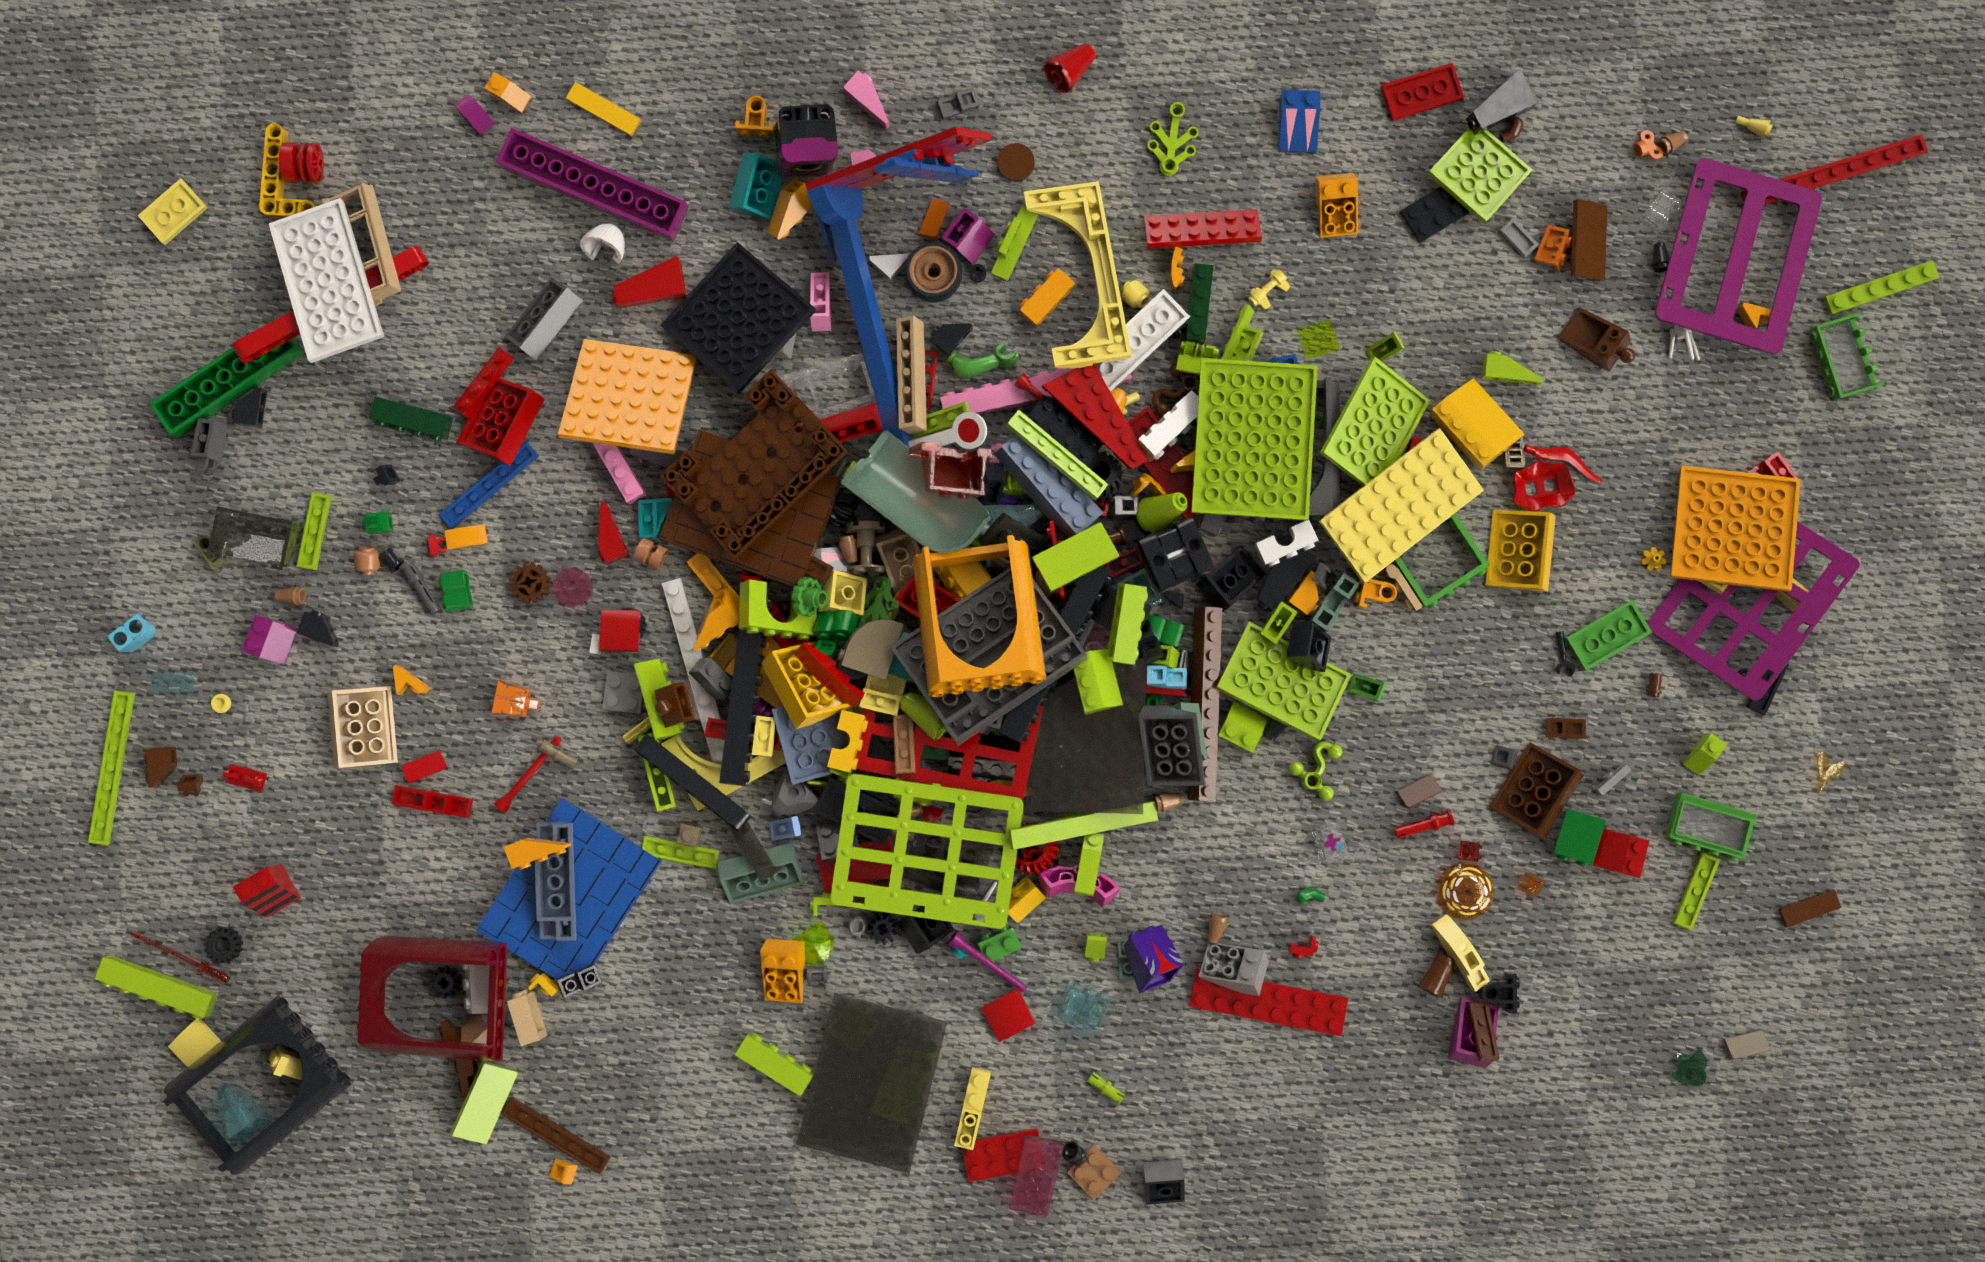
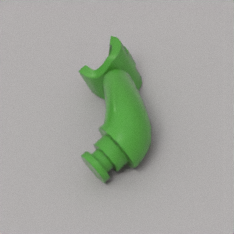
(972, 367)

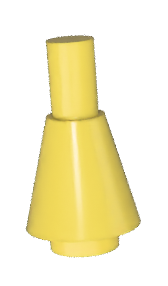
(1757, 126)

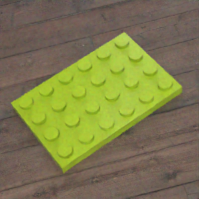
(1374, 423)
(1274, 685)

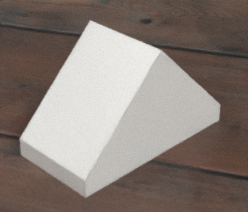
(889, 264)

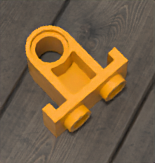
(755, 120)
(1373, 591)

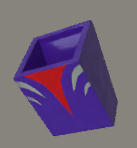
(1152, 958)

